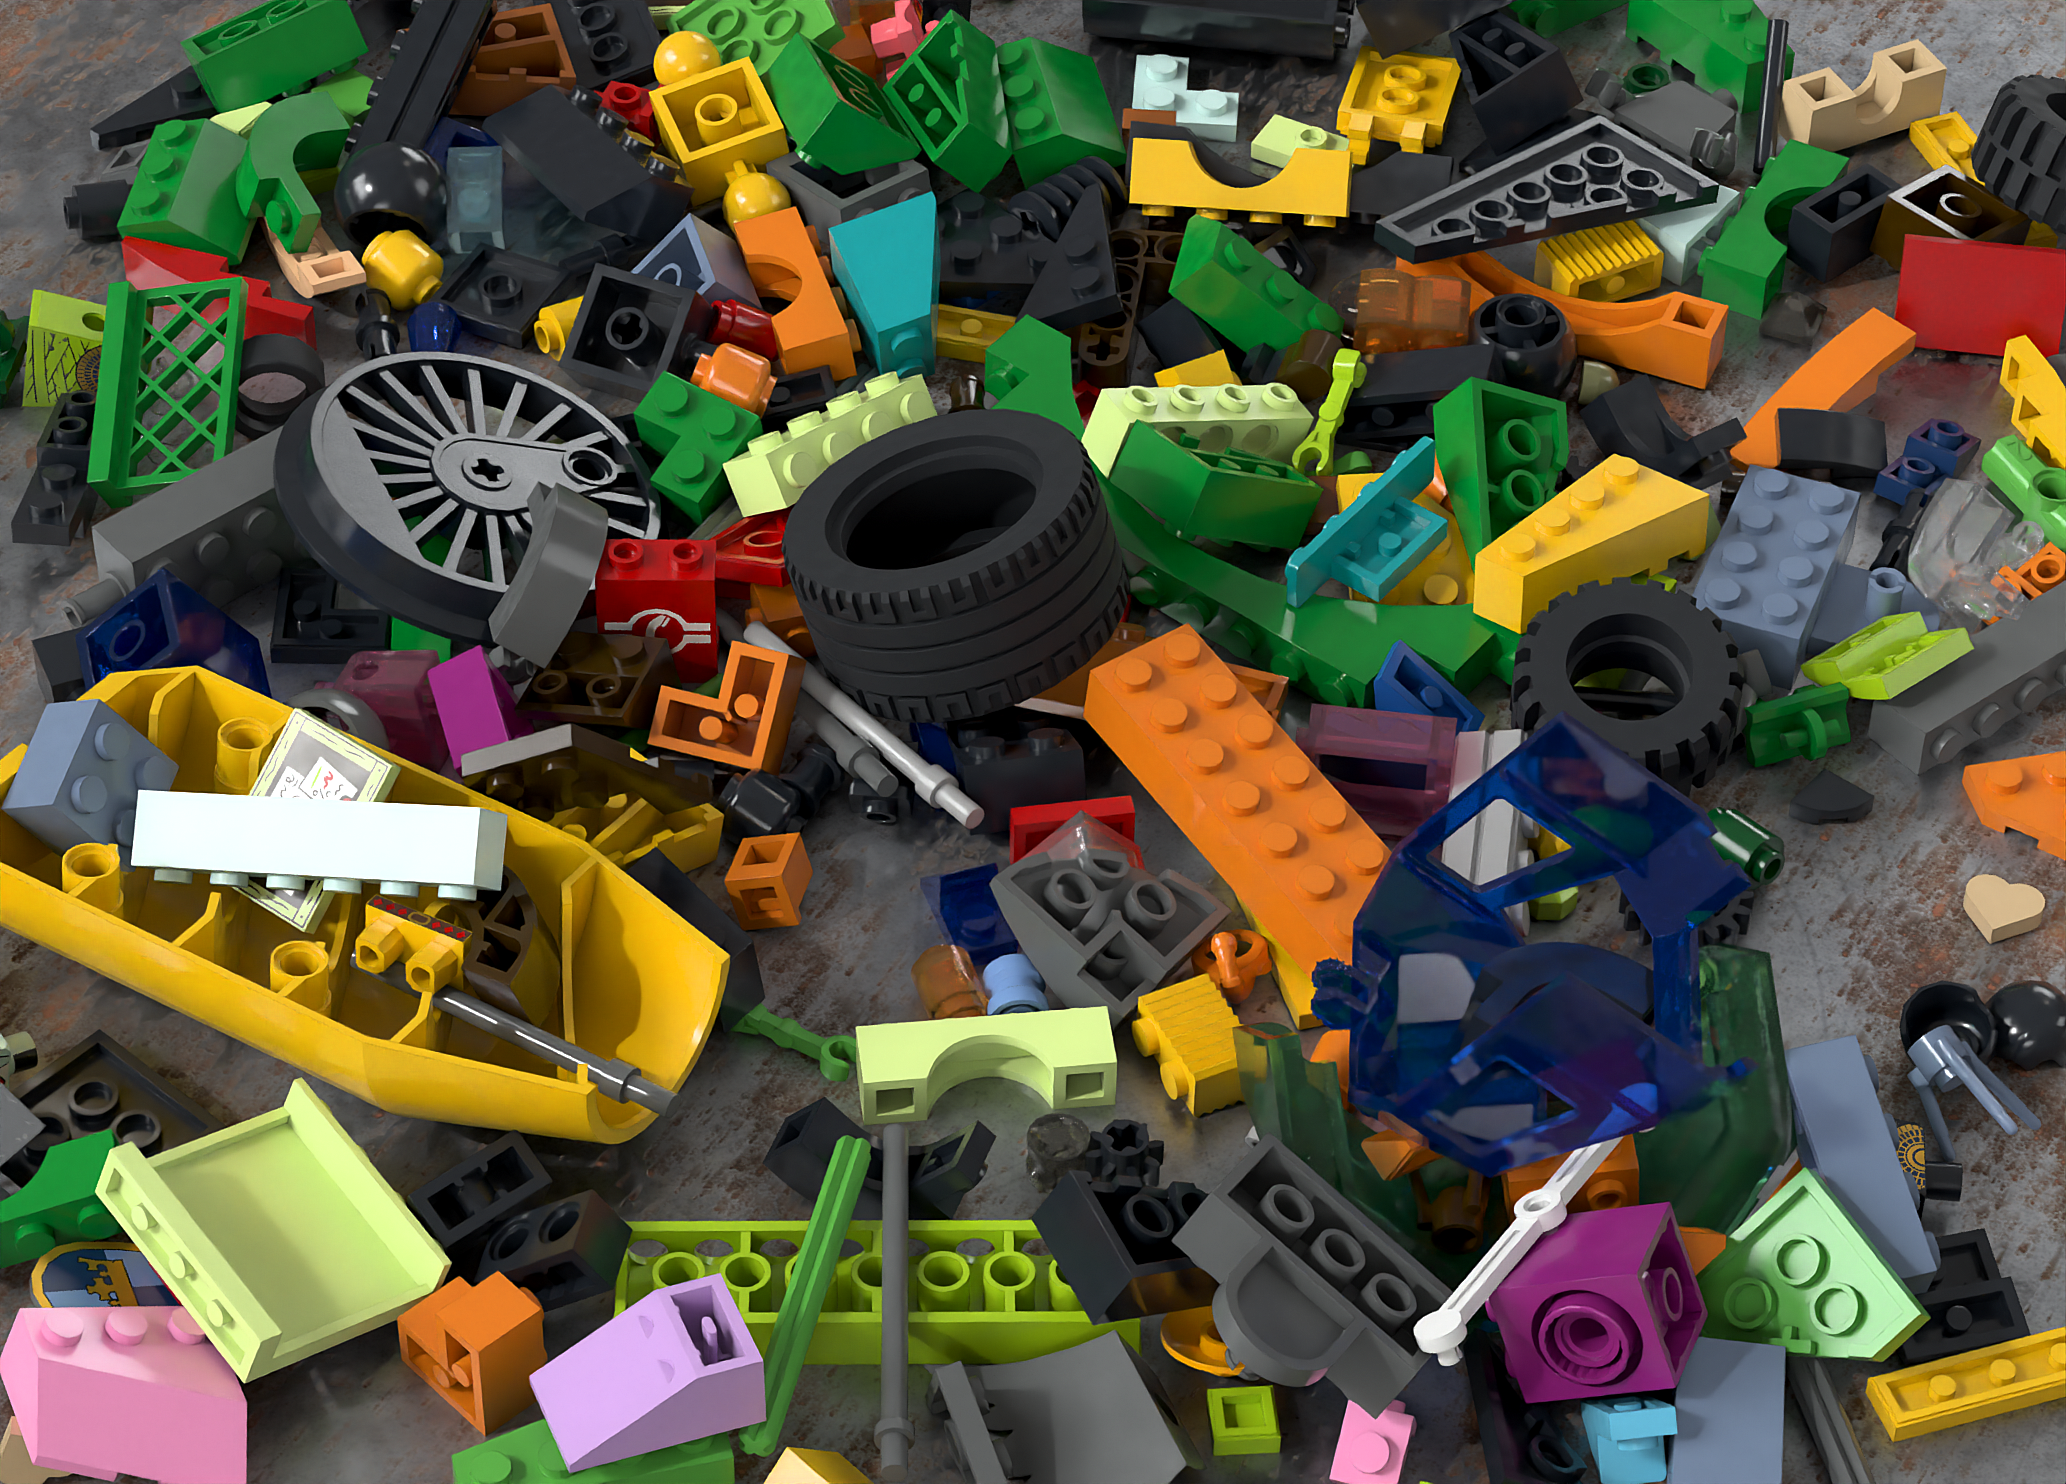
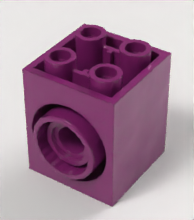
(1600, 1306)

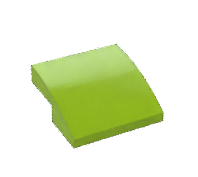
(1887, 656)

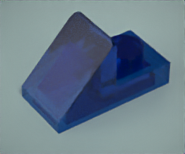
(970, 912)

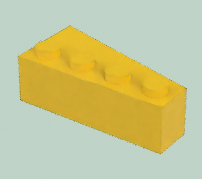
(1596, 529)

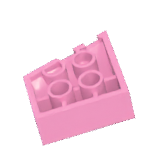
(125, 1395)

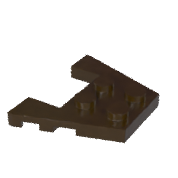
(576, 769)

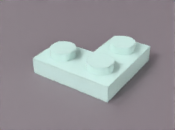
(1163, 86)

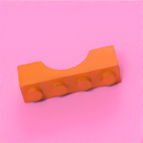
(785, 266)

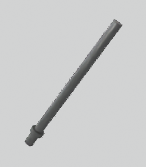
(894, 1432)

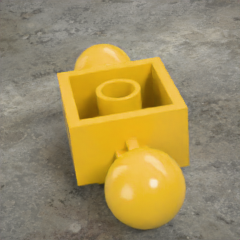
(718, 127)

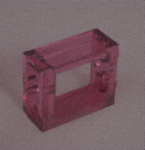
(1387, 737)

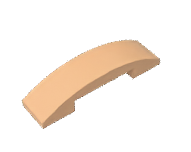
(319, 269)

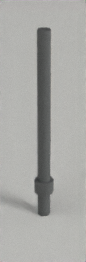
(853, 752)
(614, 1077)

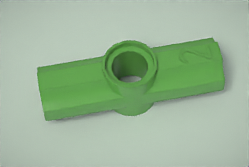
(2030, 485)

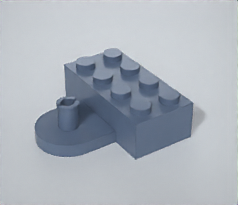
(1784, 574)

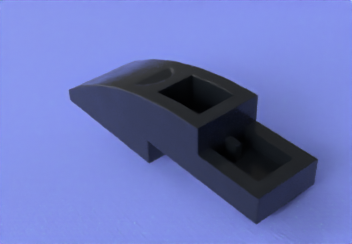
(58, 496)

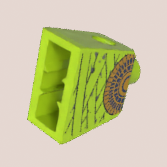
(62, 347)

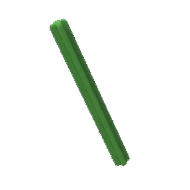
(807, 1290)

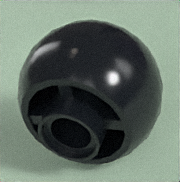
(391, 190)
(1531, 339)

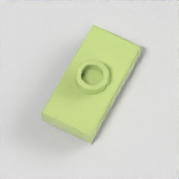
(1282, 135)

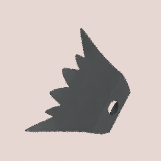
(1086, 1416)

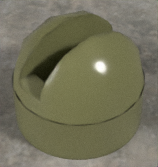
(1595, 380)

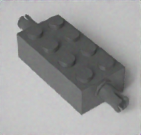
(210, 530)

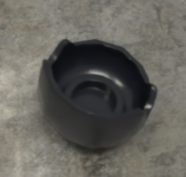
(1954, 1006)
(2030, 1023)

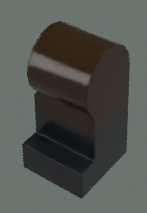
(1301, 366)

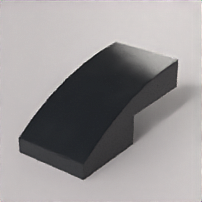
(1830, 440)

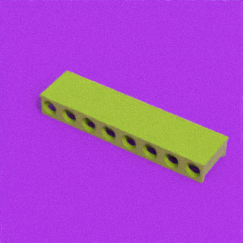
(959, 1305)

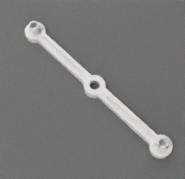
(1535, 1214)

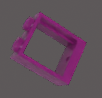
(475, 704)

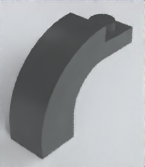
(553, 574)

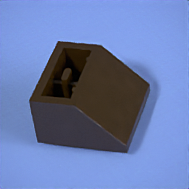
(601, 682)

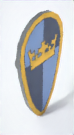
(96, 1277)

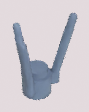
(1948, 1063)

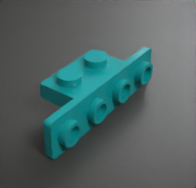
(1375, 536)

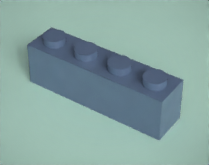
(1855, 1153)

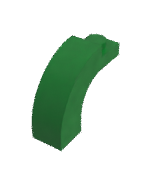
(285, 140)

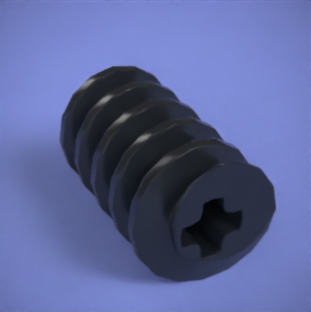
(1051, 202)

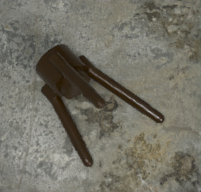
(1456, 1214)

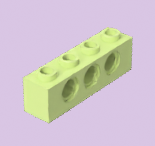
(1248, 418)

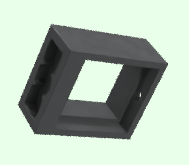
(815, 190)

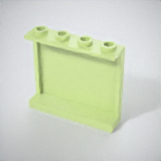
(275, 1234)

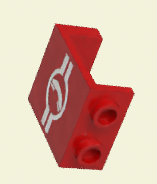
(663, 593)

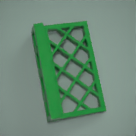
(124, 378)

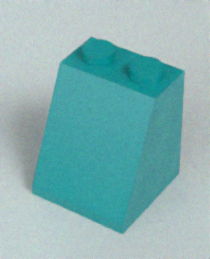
(892, 283)

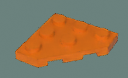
(2023, 796)

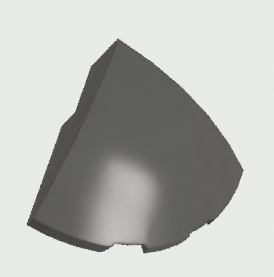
(1103, 926)

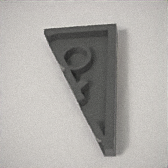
(967, 1436)

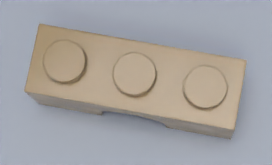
(1899, 89)

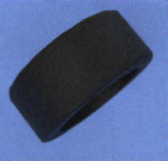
(271, 355)

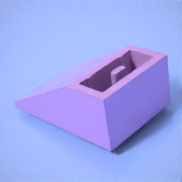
(654, 1377)

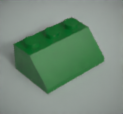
(274, 50)
(1055, 109)
(835, 110)
(189, 191)
(1244, 291)

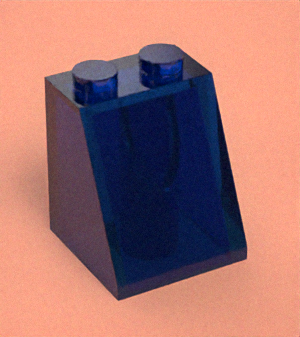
(169, 627)

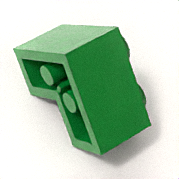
(694, 437)

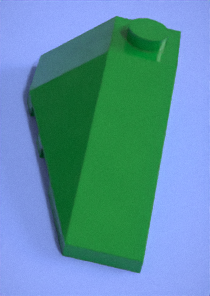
(1498, 456)

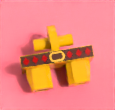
(422, 941)

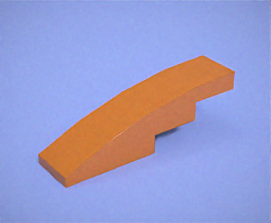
(1831, 380)

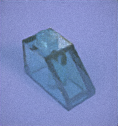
(475, 198)

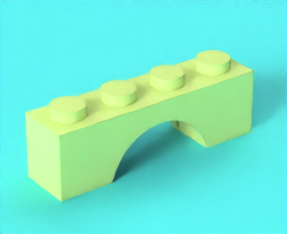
(1055, 1052)

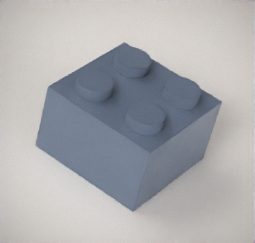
(85, 778)

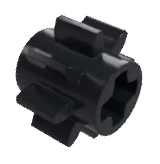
(1125, 1151)

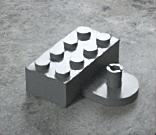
(1309, 1281)

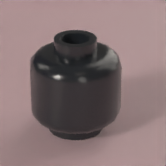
(759, 807)

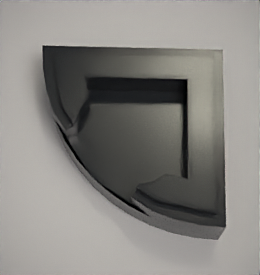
(1830, 798)

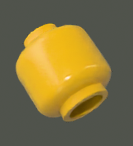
(403, 268)

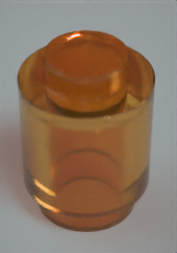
(948, 983)

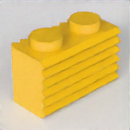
(1600, 263)
(1192, 1041)

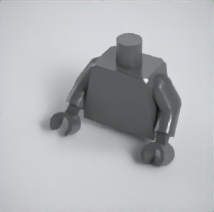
(1675, 120)

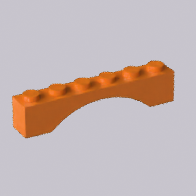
(1661, 336)

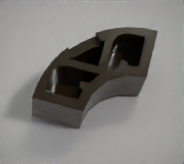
(511, 951)

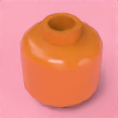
(736, 377)

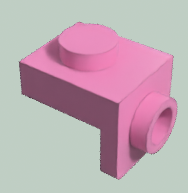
(1371, 1448)

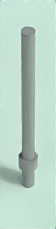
(930, 781)

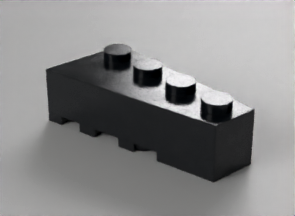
(1120, 1248)

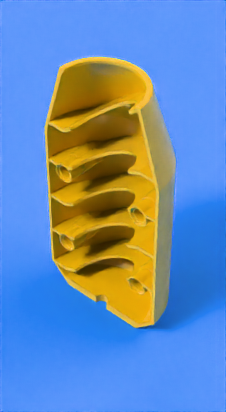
(630, 973)

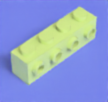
(786, 463)

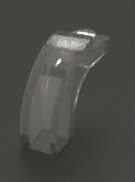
(1952, 555)

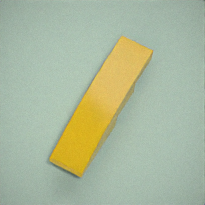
(2039, 400)

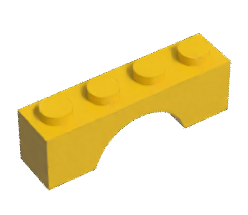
(1310, 184)

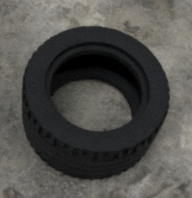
(956, 565)

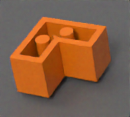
(746, 722)
(477, 1347)

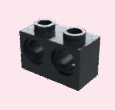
(559, 1250)

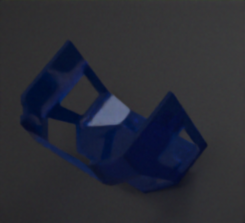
(1434, 930)

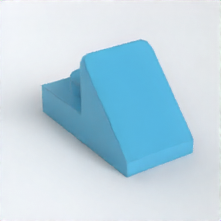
(1628, 1437)

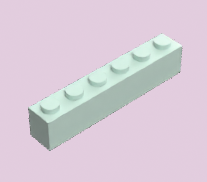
(320, 841)

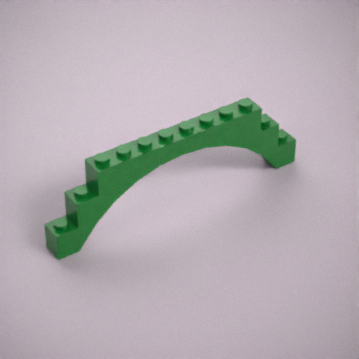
(1324, 646)

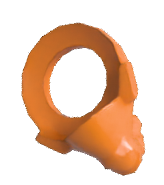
(1230, 974)

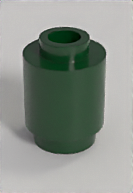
(1749, 844)

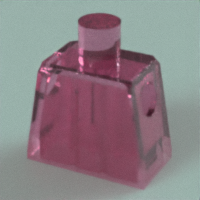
(402, 697)

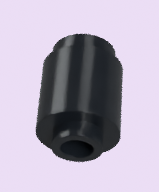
(96, 208)

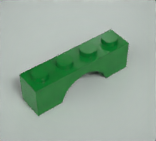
(1747, 260)
(59, 1202)

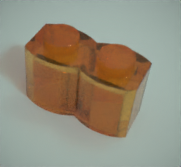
(1410, 312)

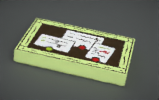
(322, 764)

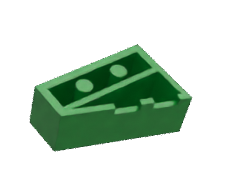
(1712, 39)
(955, 101)
(1216, 493)

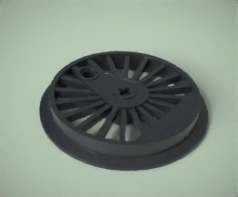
(465, 484)

